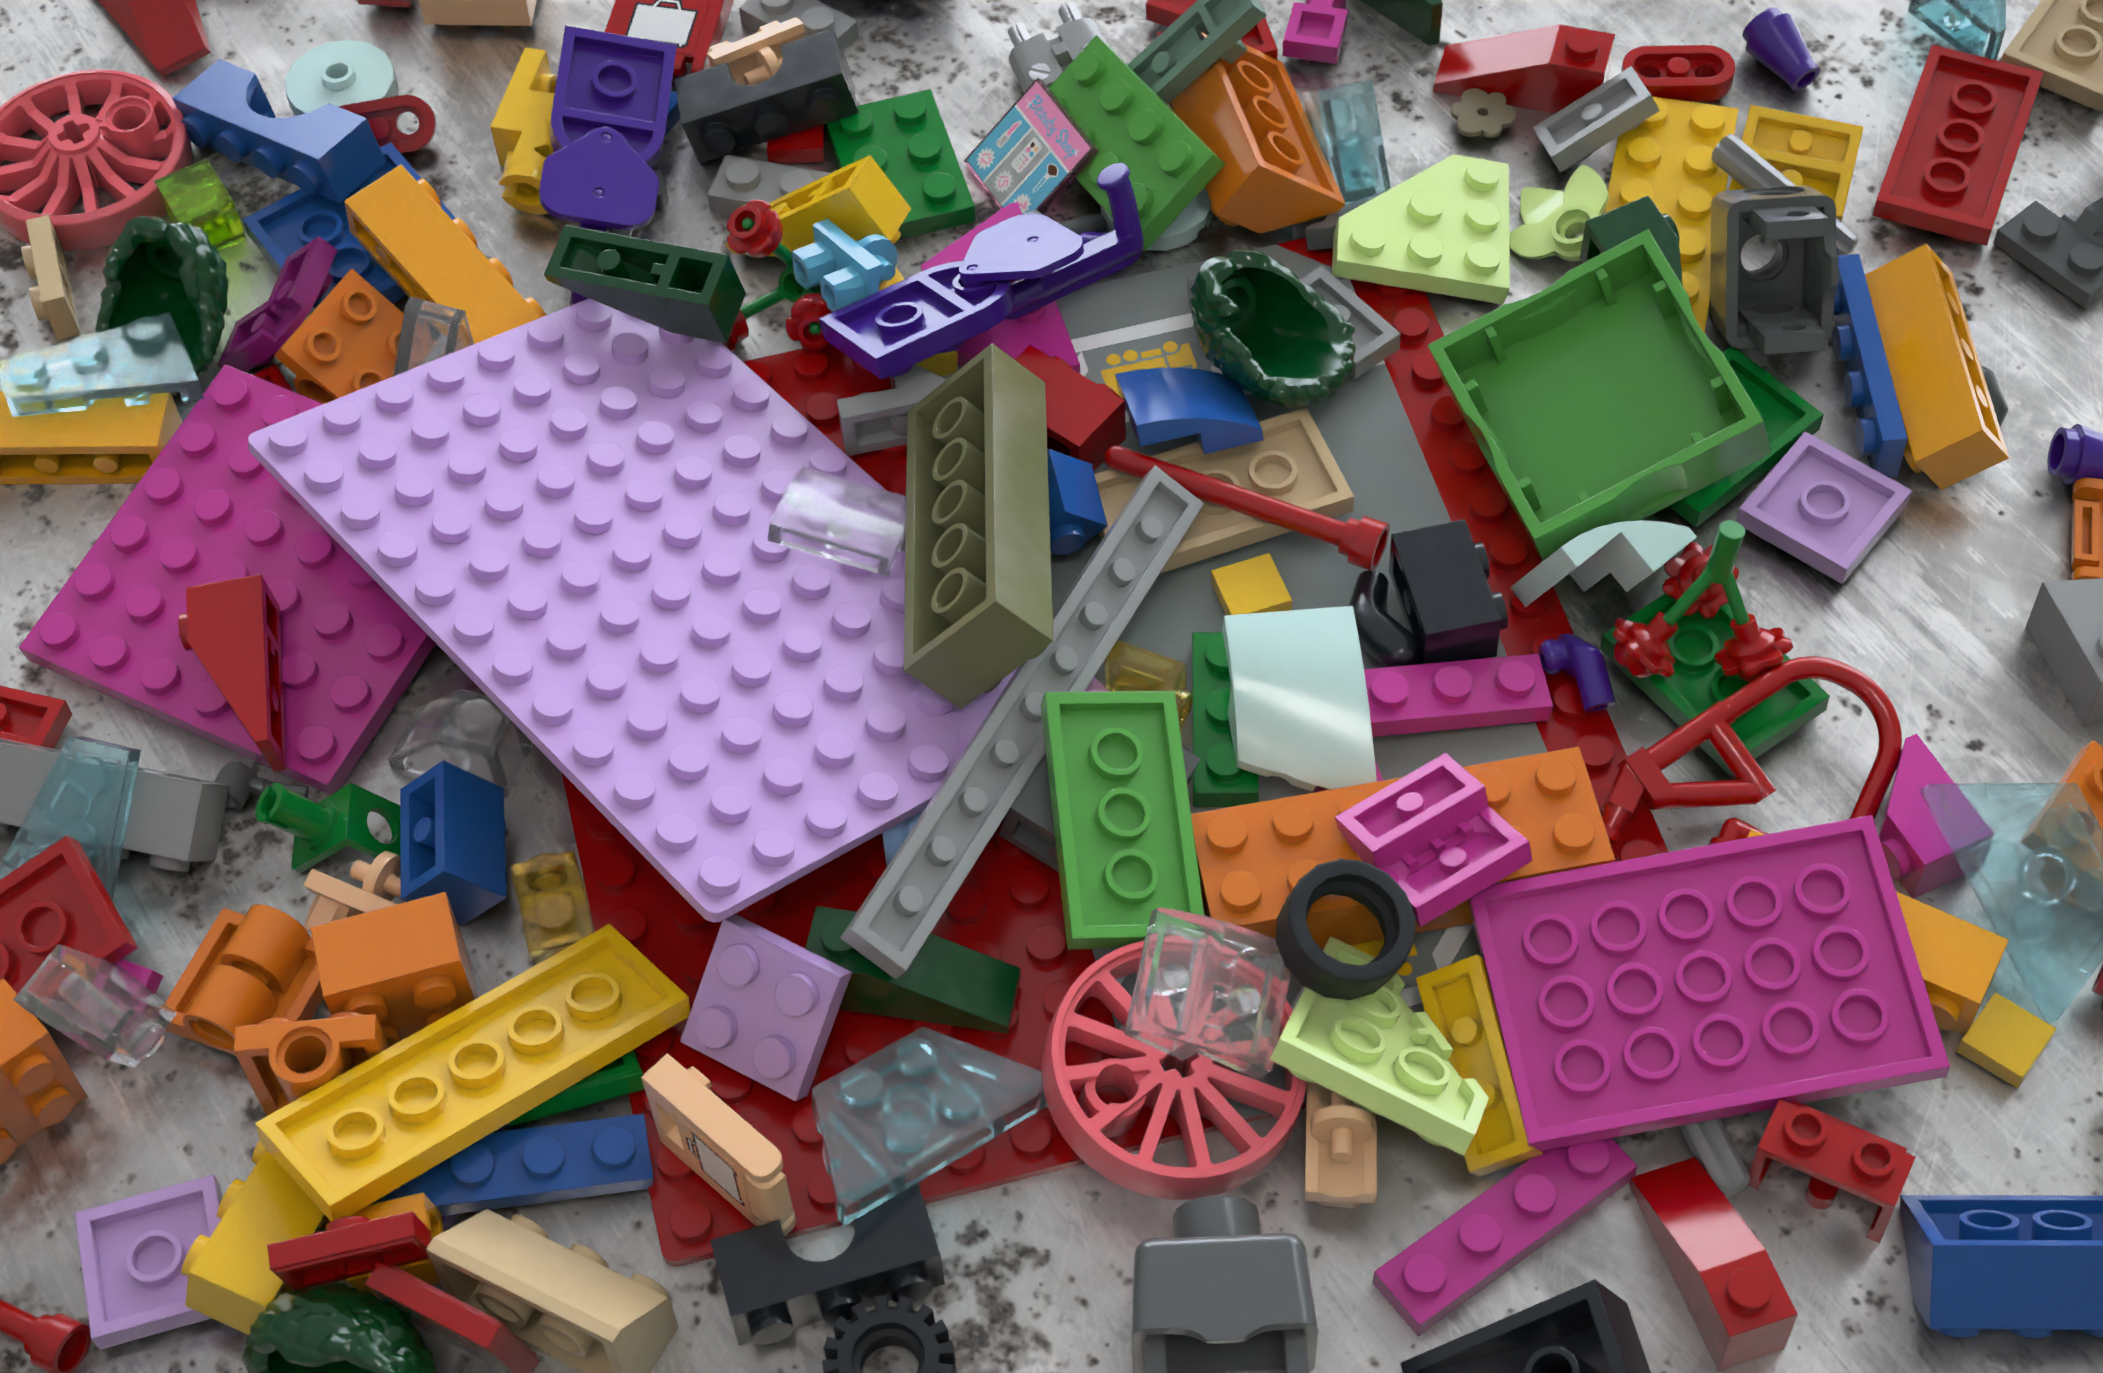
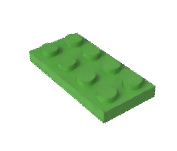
(1135, 129)
(1119, 813)

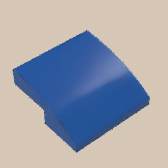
(1188, 402)

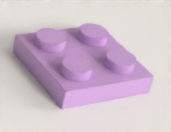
(1823, 507)
(765, 1007)
(136, 1257)

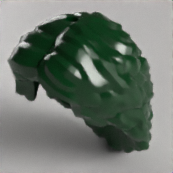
(164, 270)
(1270, 330)
(335, 1332)

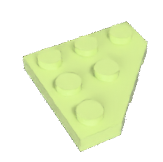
(1433, 233)
(1382, 1058)

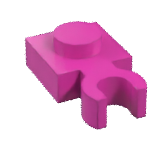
(1316, 30)

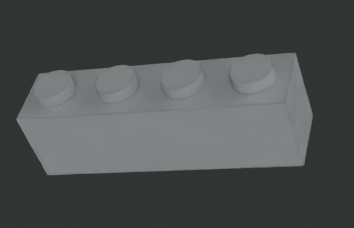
(169, 813)

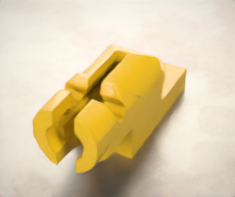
(523, 129)

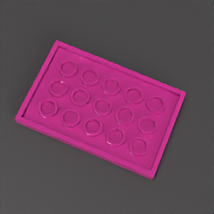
(1705, 983)

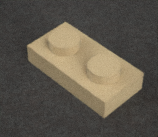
(48, 264)

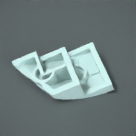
(1623, 548)
(1300, 697)

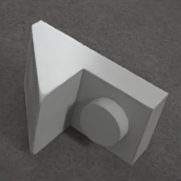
(880, 418)

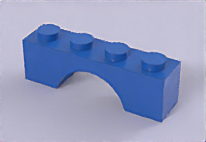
(317, 151)

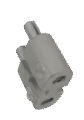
(1045, 59)

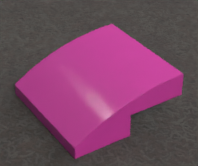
(1435, 837)

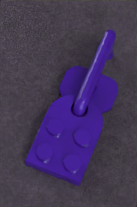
(607, 130)
(966, 297)

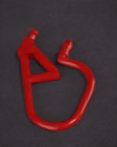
(1641, 771)

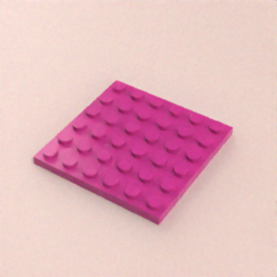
(215, 517)

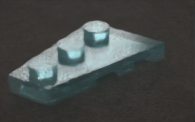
(110, 364)
(82, 798)

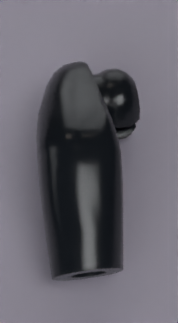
(1377, 630)

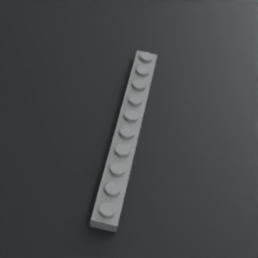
(1011, 737)

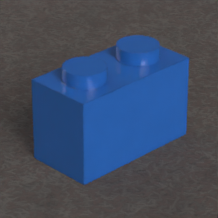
(453, 840)

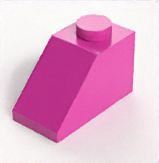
(1908, 831)

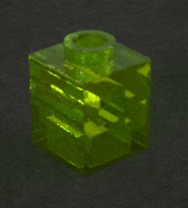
(201, 200)

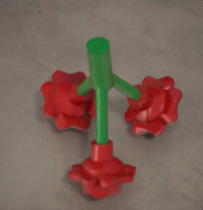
(1702, 583)

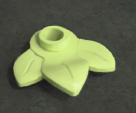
(1557, 216)

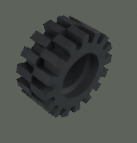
(887, 1327)

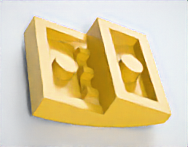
(1805, 150)

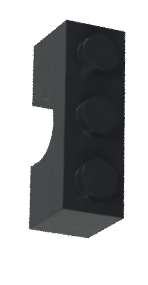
(804, 93)
(777, 1291)

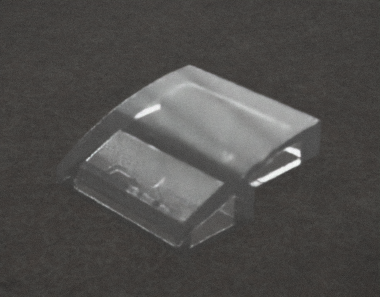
(841, 521)
(1209, 991)

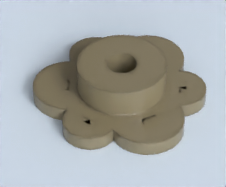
(1482, 113)

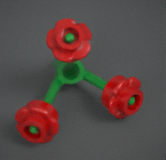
(758, 233)

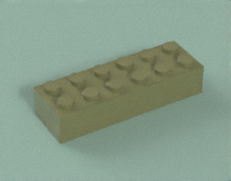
(977, 529)

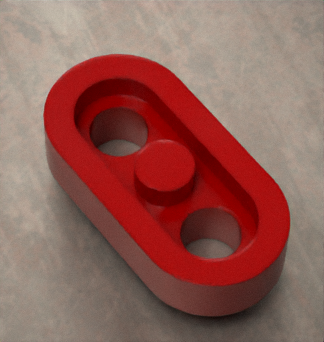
(1683, 71)
(384, 117)

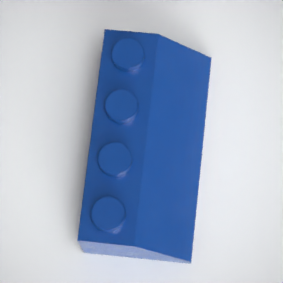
(2006, 1262)

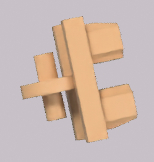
(758, 55)
(342, 900)
(1339, 1150)

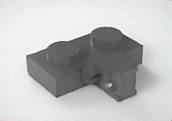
(2059, 249)

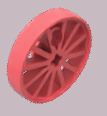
(87, 154)
(1145, 1083)

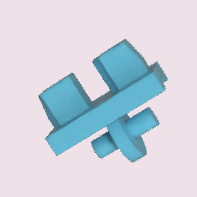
(843, 266)

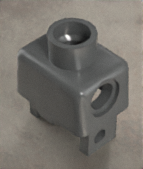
(1790, 298)
(1222, 1295)

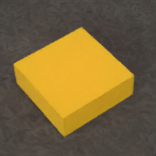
(1251, 587)
(2006, 1040)

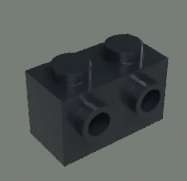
(1447, 592)

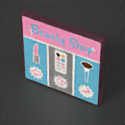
(1031, 152)

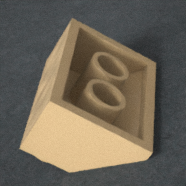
(555, 1295)

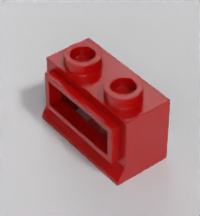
(1836, 1158)

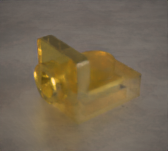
(1142, 670)
(551, 903)

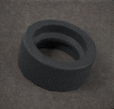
(1379, 895)

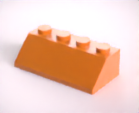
(1263, 136)

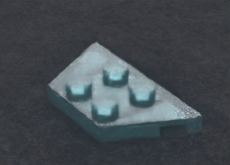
(2037, 874)
(915, 1113)

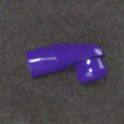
(1583, 663)

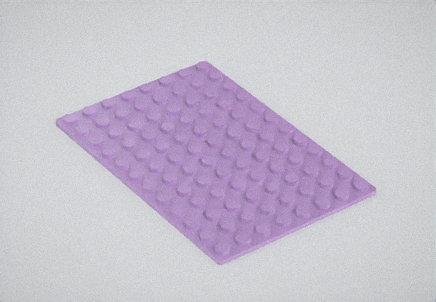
(597, 558)

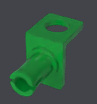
(330, 824)

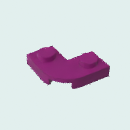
(297, 288)

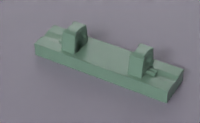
(1182, 52)

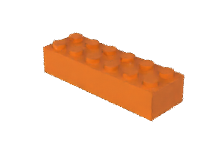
(1261, 849)

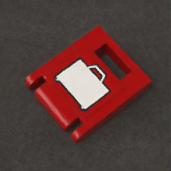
(686, 23)

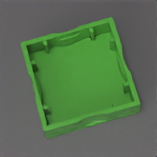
(1600, 396)

